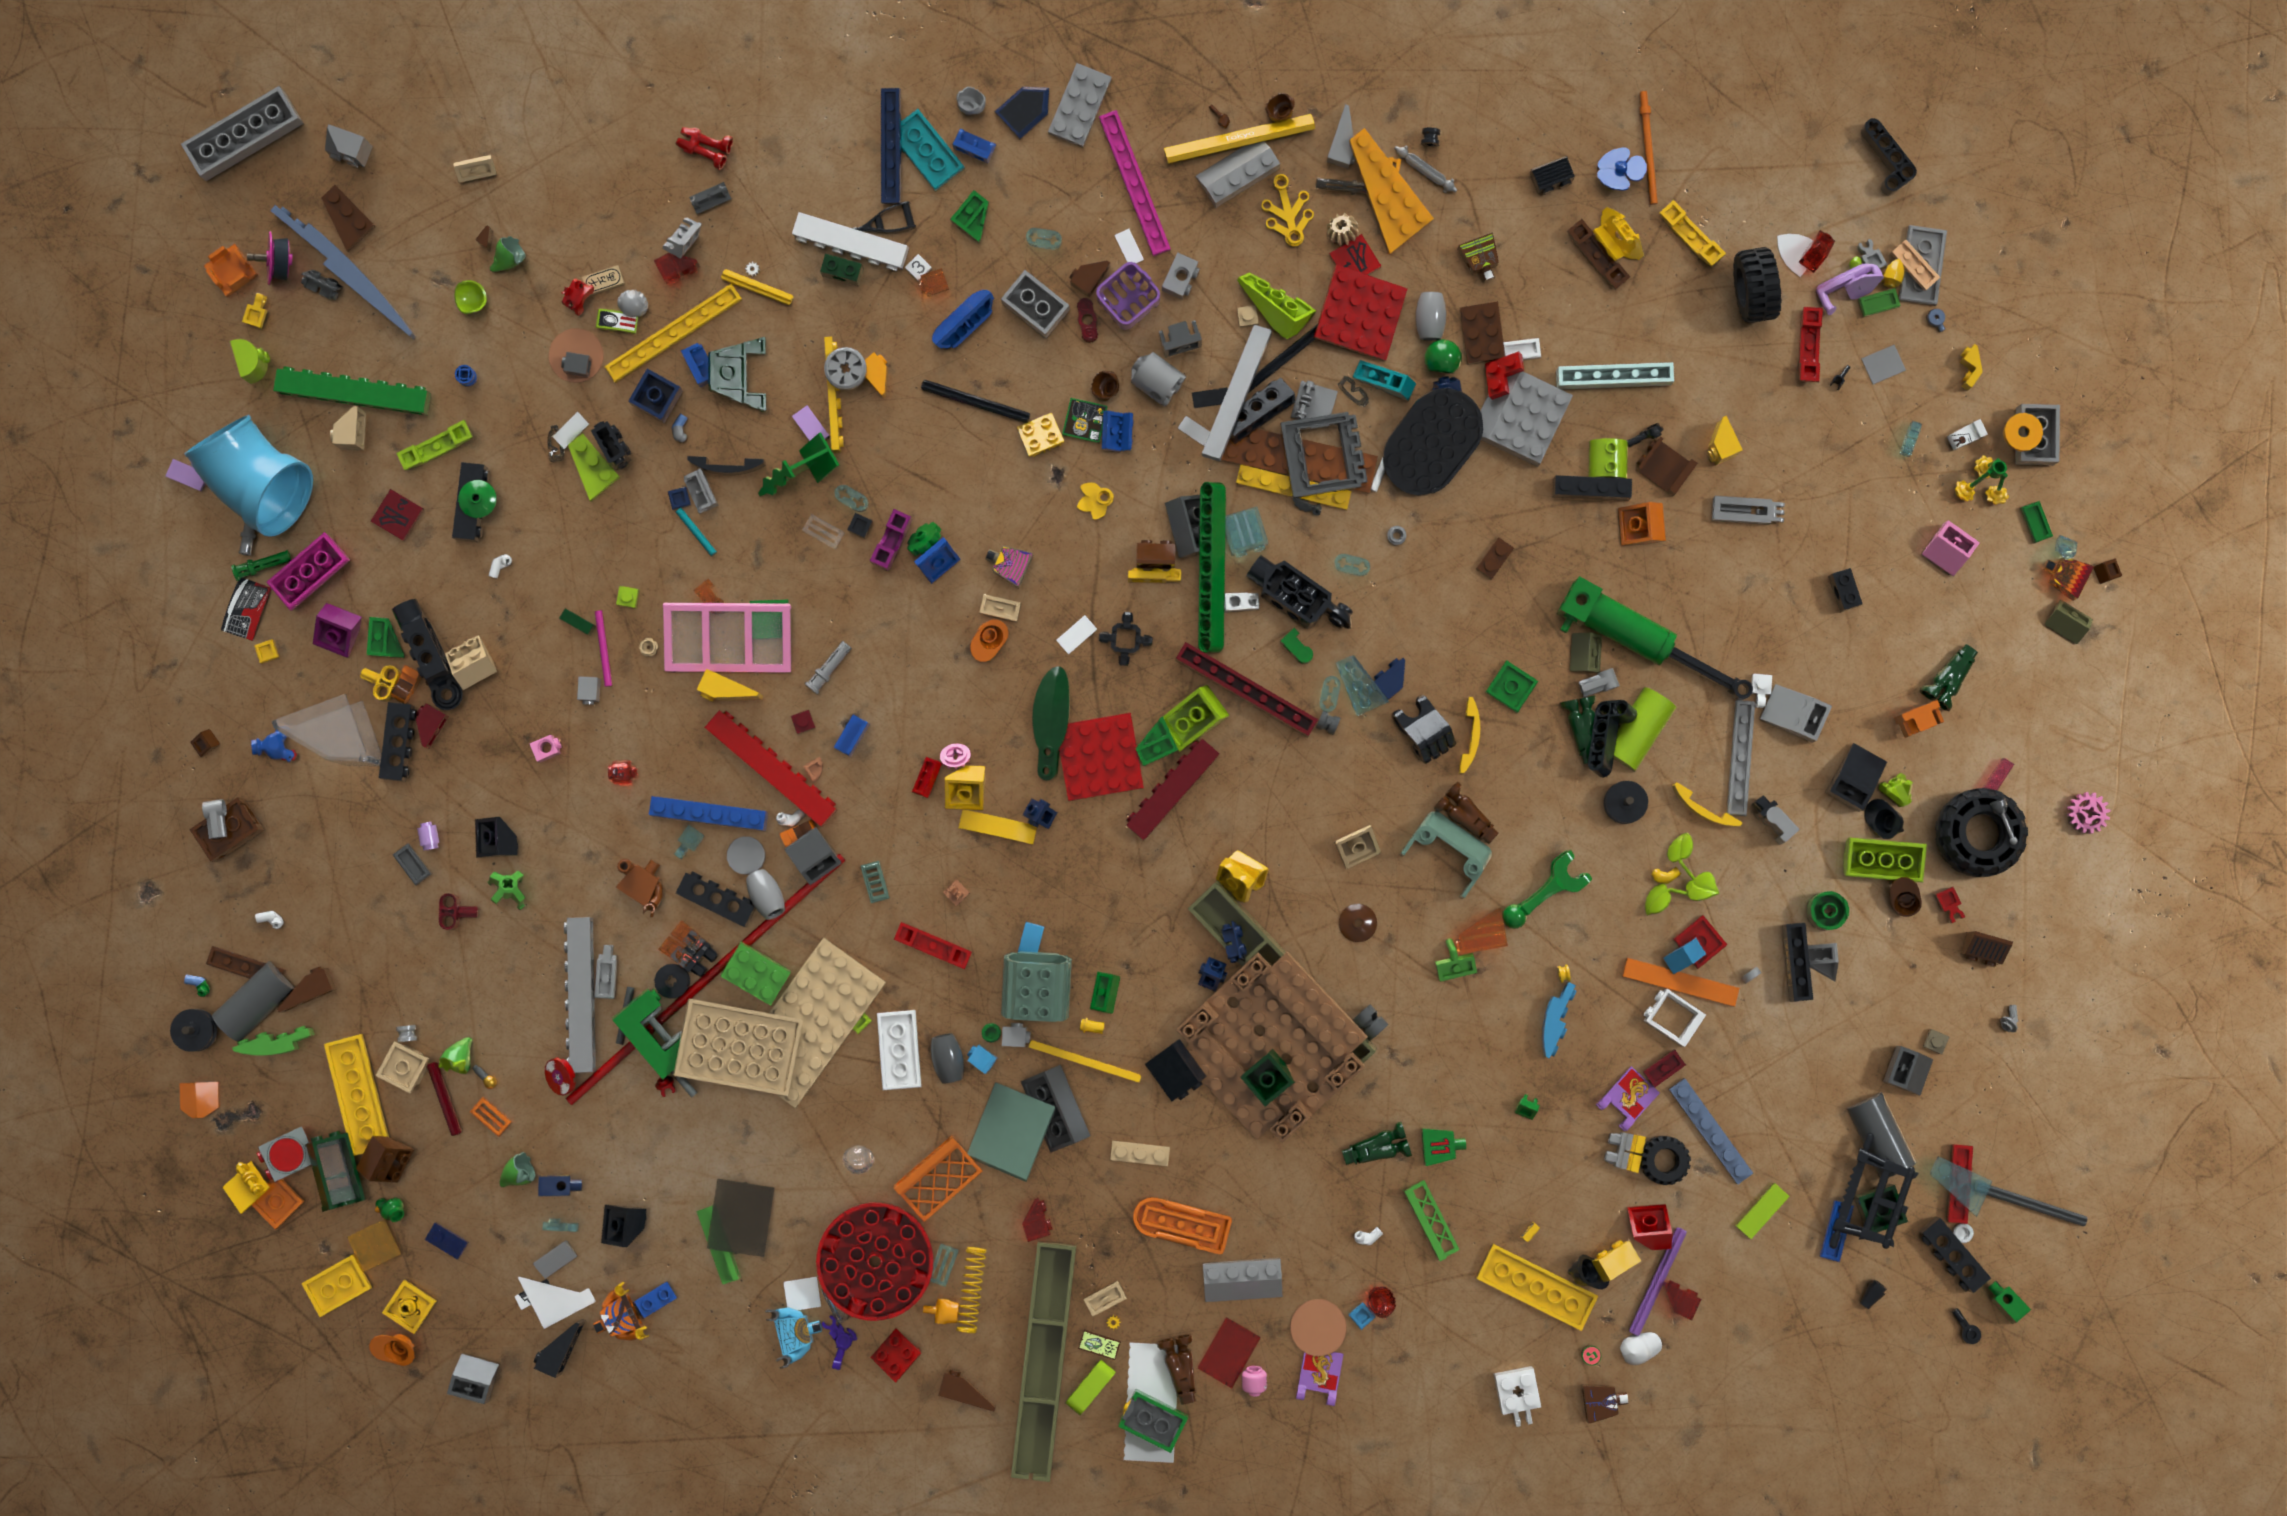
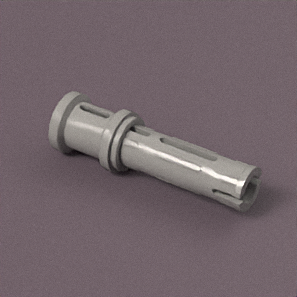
(822, 675)

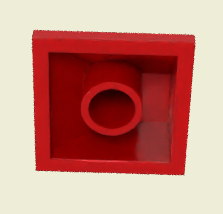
(1651, 1226)

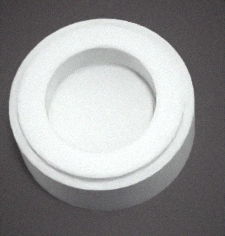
(1963, 1232)

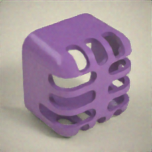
(1131, 270)

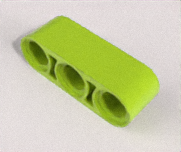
(1090, 1387)

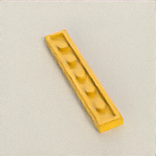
(1085, 1061)

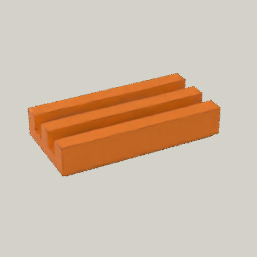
(479, 1106)

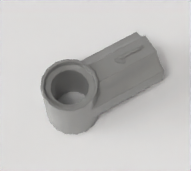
(1602, 681)
(215, 814)

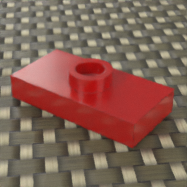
(927, 777)

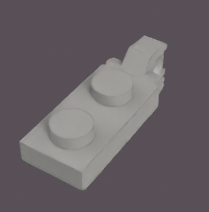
(606, 974)

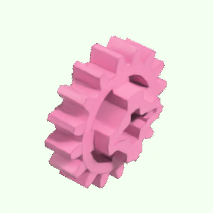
(2086, 820)

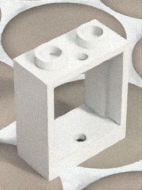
(1690, 1028)

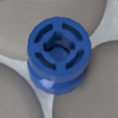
(469, 378)

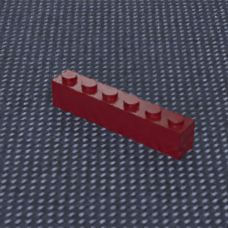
(1172, 790)

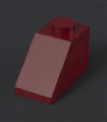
(429, 724)

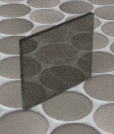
(740, 1218)

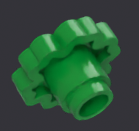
(924, 538)

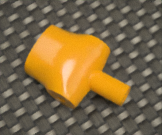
(944, 1311)

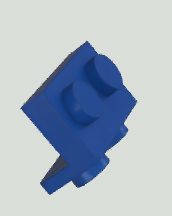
(1117, 431)

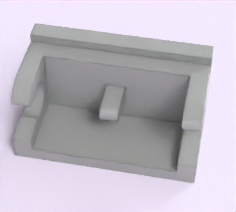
(683, 238)
(700, 491)

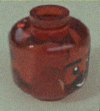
(622, 772)

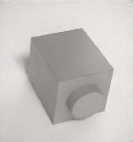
(588, 690)

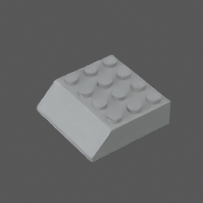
(1524, 418)

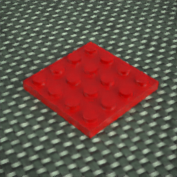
(1360, 313)
(1100, 757)

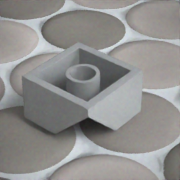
(347, 146)

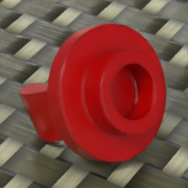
(665, 1083)

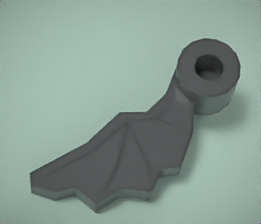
(1304, 505)

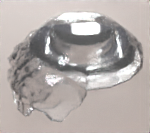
(858, 1159)

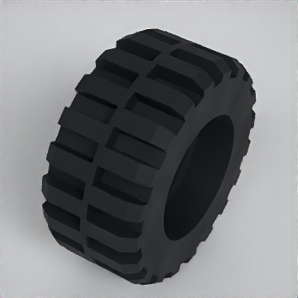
(1757, 285)

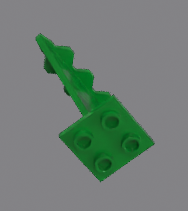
(816, 457)

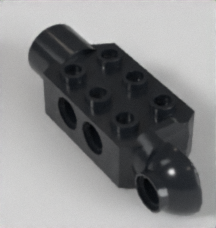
(1297, 594)
(437, 672)

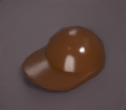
(1905, 897)

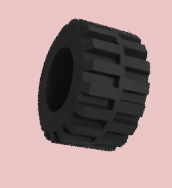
(1681, 1164)

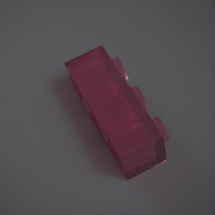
(1999, 774)

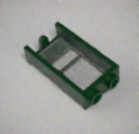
(335, 1171)

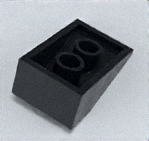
(556, 1355)

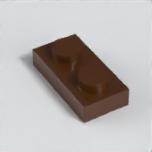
(1495, 558)

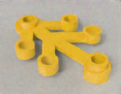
(1288, 214)

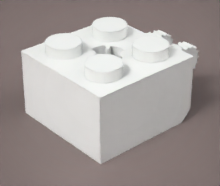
(1513, 1403)

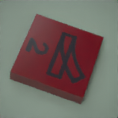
(397, 515)

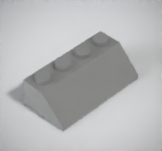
(1238, 172)
(1242, 1279)

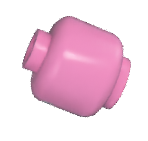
(1254, 1380)

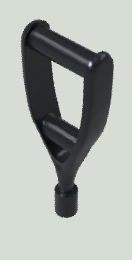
(879, 223)

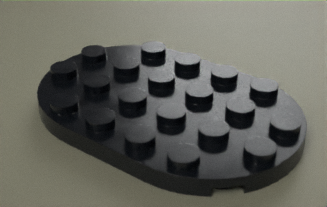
(1433, 441)

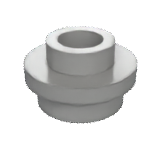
(1398, 529)

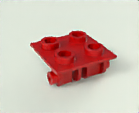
(896, 1355)

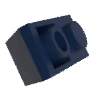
(1392, 680)

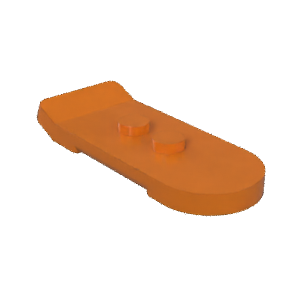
(1182, 1224)

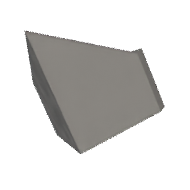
(1824, 959)

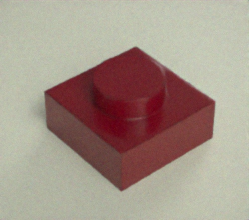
(803, 722)

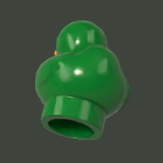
(390, 1209)

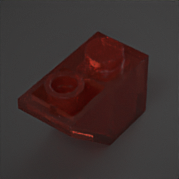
(1817, 251)
(673, 267)
(1035, 1222)
(1681, 1302)

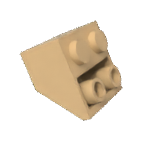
(470, 662)

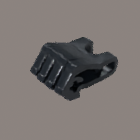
(1427, 730)

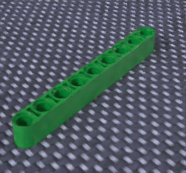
(1212, 567)

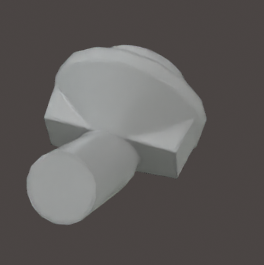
(2010, 1023)

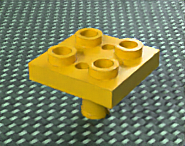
(407, 1307)

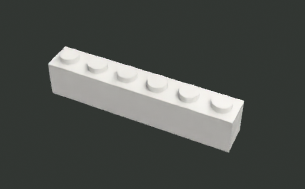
(849, 240)

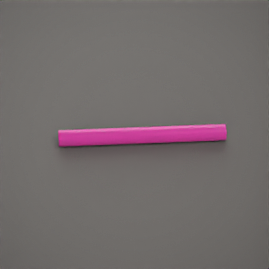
(603, 648)

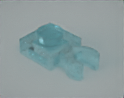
(555, 1225)

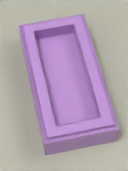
(809, 423)
(185, 474)

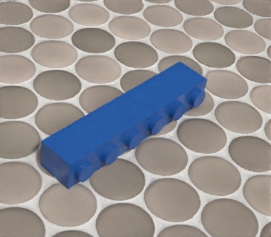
(708, 813)

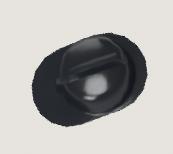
(1883, 818)
(1585, 1273)

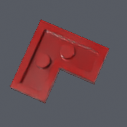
(1499, 370)

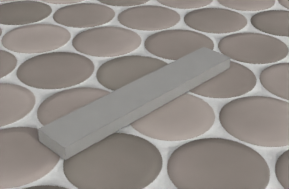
(1740, 757)

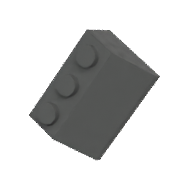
(1185, 524)

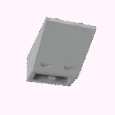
(1796, 713)

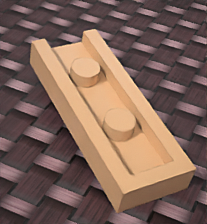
(1915, 265)

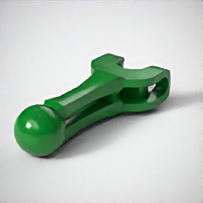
(1516, 915)

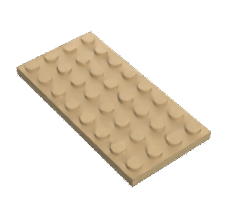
(830, 999)

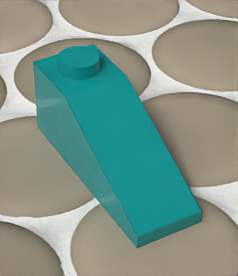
(1385, 380)

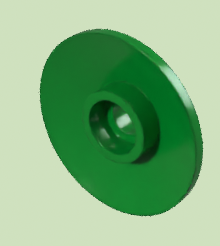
(486, 502)

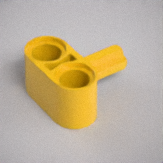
(381, 680)

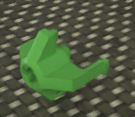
(507, 888)

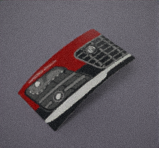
(245, 608)

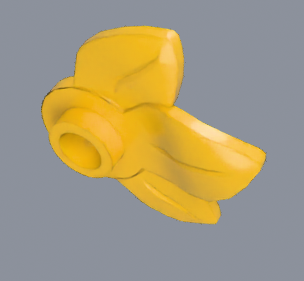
(1091, 501)

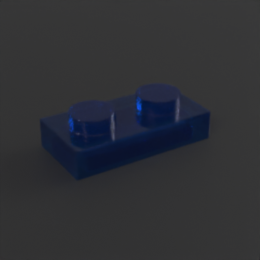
(446, 1240)

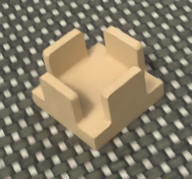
(403, 1067)

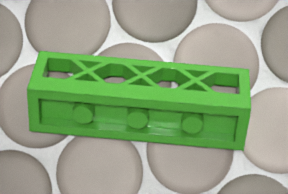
(1427, 1227)
(724, 1261)

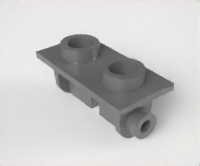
(710, 198)
(314, 280)

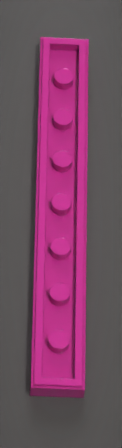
(1134, 183)

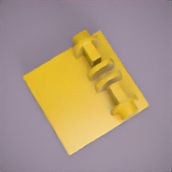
(1040, 435)
(245, 1186)

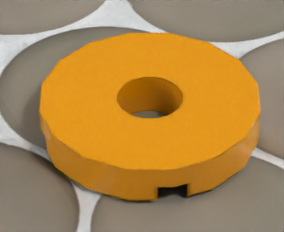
(2033, 427)

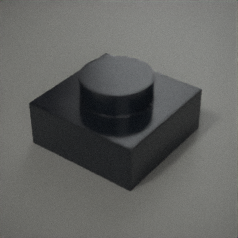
(860, 525)

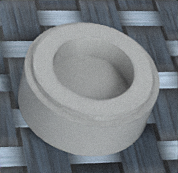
(1751, 975)

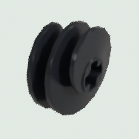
(680, 986)

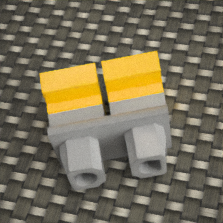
(1623, 1159)

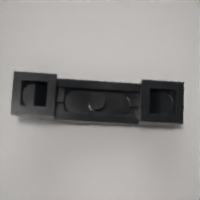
(750, 465)

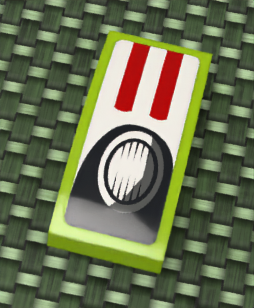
(616, 321)

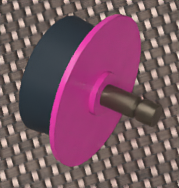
(276, 258)

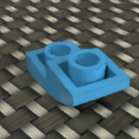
(1031, 937)

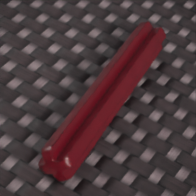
(444, 1099)

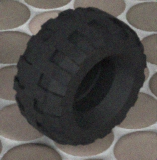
(1952, 837)

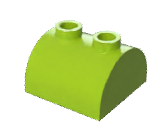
(250, 360)
(1608, 458)

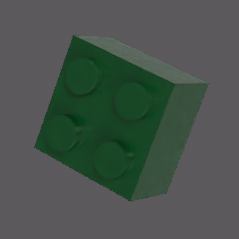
(1884, 1213)

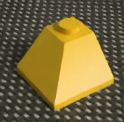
(965, 788)

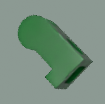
(1300, 652)

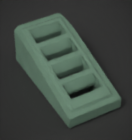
(864, 868)

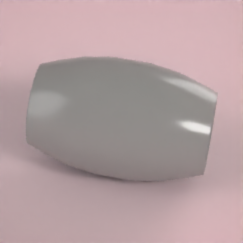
(1431, 316)
(765, 894)

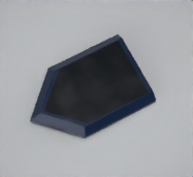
(1024, 109)

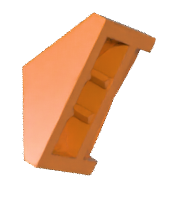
(199, 1098)

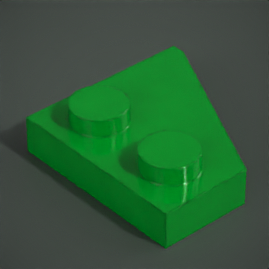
(972, 215)
(382, 639)
(1156, 744)

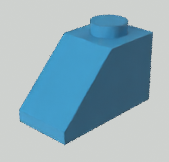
(981, 1058)

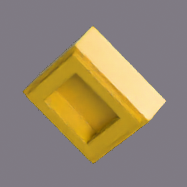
(266, 651)
(1530, 1232)

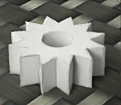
(752, 265)

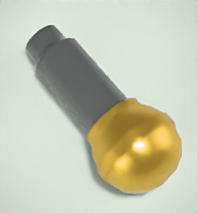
(489, 1081)

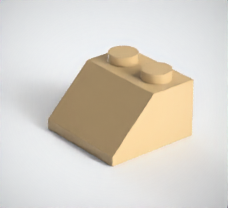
(349, 430)

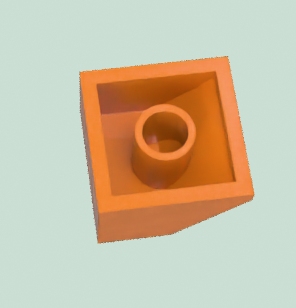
(1642, 524)

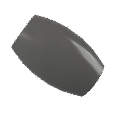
(947, 1058)

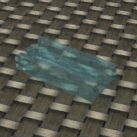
(955, 1251)

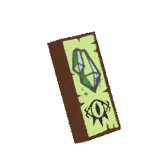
(1099, 1344)

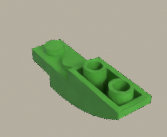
(267, 1045)

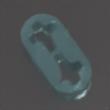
(1042, 243)
(1910, 438)
(854, 494)
(1350, 569)
(1325, 692)

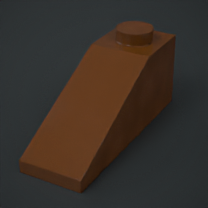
(310, 988)
(960, 1389)

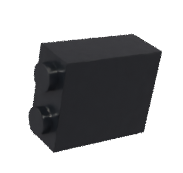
(1176, 1071)

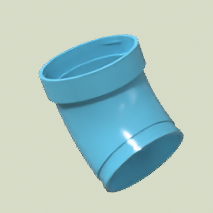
(253, 476)

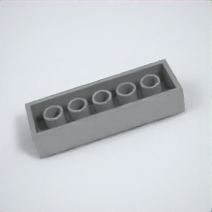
(242, 133)

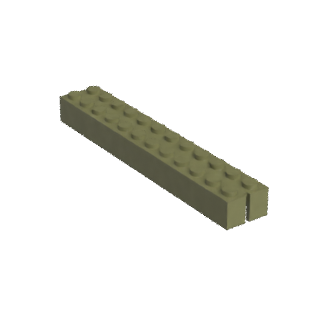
(1219, 908)
(1043, 1361)

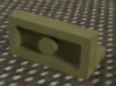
(2069, 622)
(1586, 652)

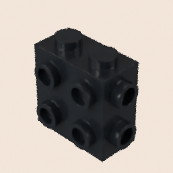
(609, 441)

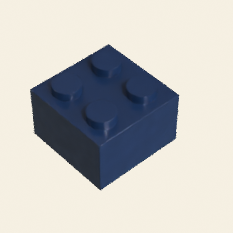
(655, 395)

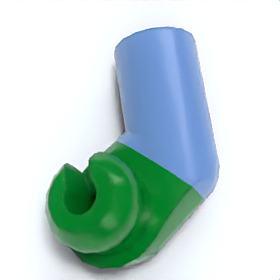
(200, 984)

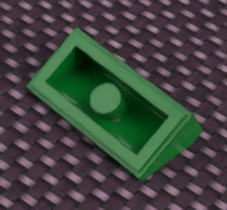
(1105, 992)

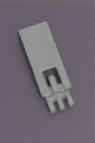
(1739, 510)

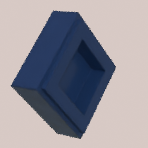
(679, 498)

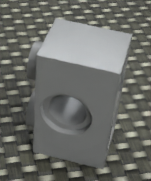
(1184, 265)

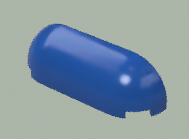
(964, 320)

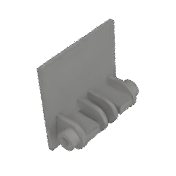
(1313, 401)

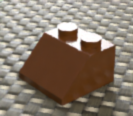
(1155, 555)

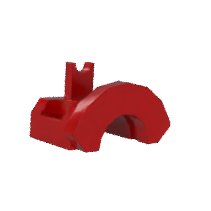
(576, 295)

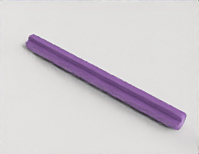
(1657, 1282)

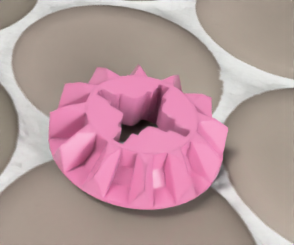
(948, 753)

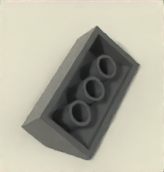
(1067, 1121)

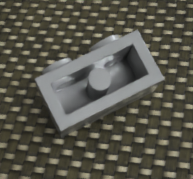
(1015, 1035)

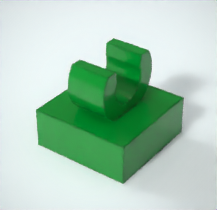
(1527, 1108)

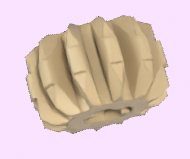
(1342, 229)

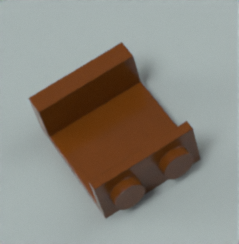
(1665, 467)

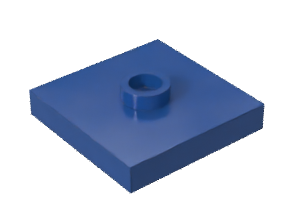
(937, 560)

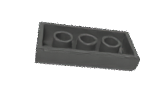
(252, 1002)
(1877, 1118)

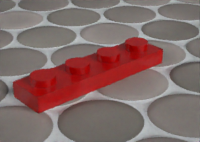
(1962, 1156)

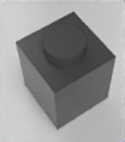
(576, 364)

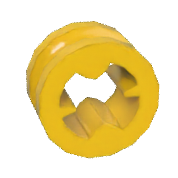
(1564, 973)

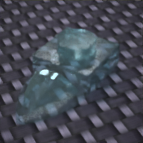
(2066, 547)

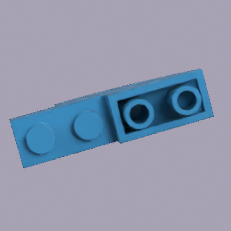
(1552, 1026)

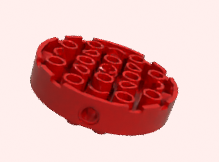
(880, 1232)

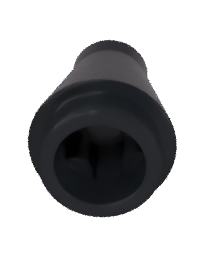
(1873, 1293)

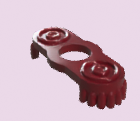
(1089, 332)

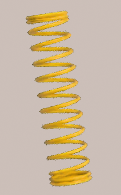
(972, 1250)

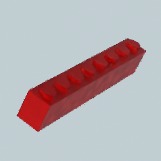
(770, 768)

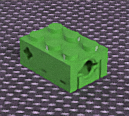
(755, 973)

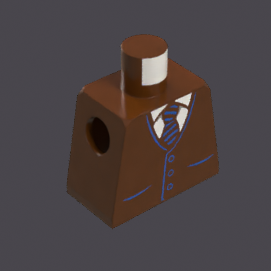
(1601, 1401)

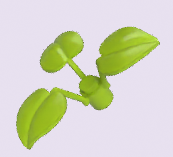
(1697, 889)

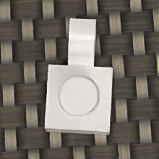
(1761, 686)

